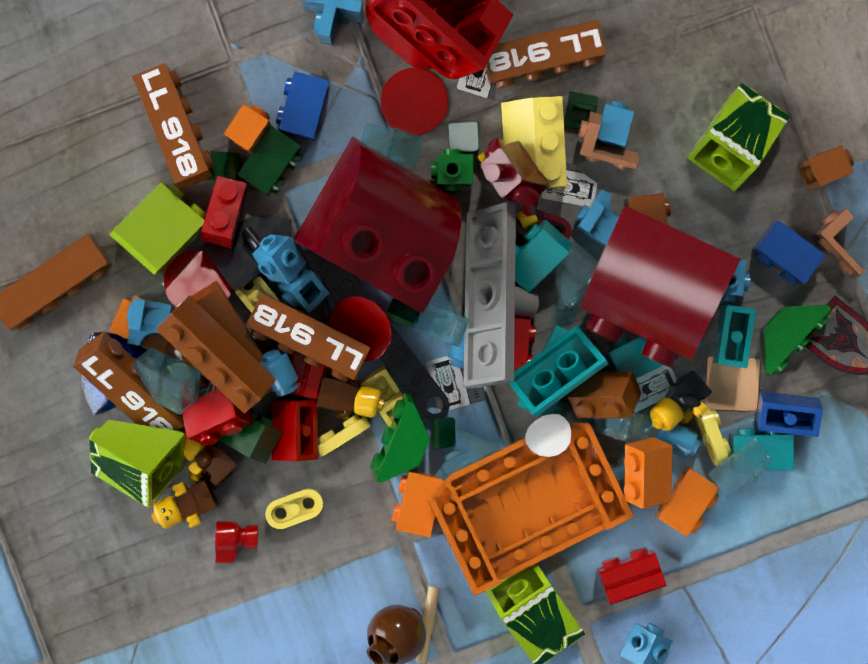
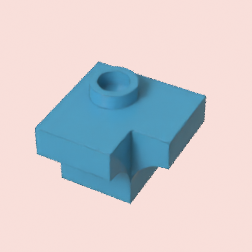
(597, 219)
(144, 318)

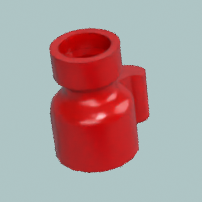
(231, 536)

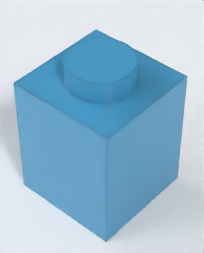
(615, 124)

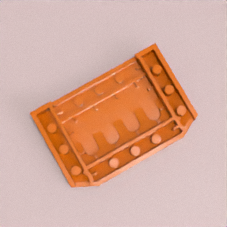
(526, 506)

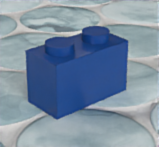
(303, 105)
(788, 253)
(789, 414)

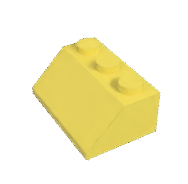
(540, 129)

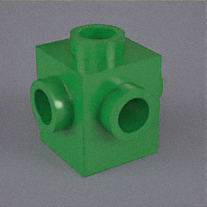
(461, 162)

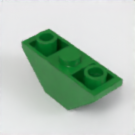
(789, 331)
(402, 442)

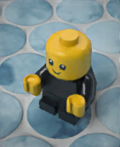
(680, 397)

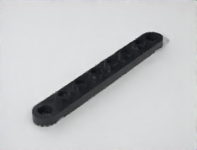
(398, 356)

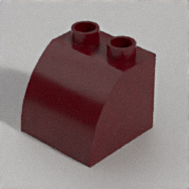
(384, 225)
(657, 287)

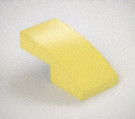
(381, 380)

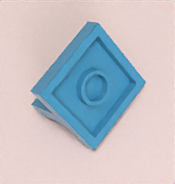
(328, 13)

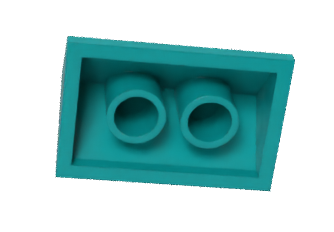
(557, 371)

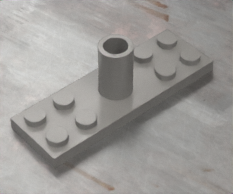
(492, 297)

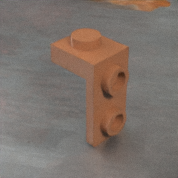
(598, 151)
(833, 224)

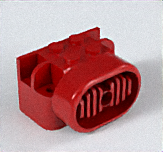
(436, 31)

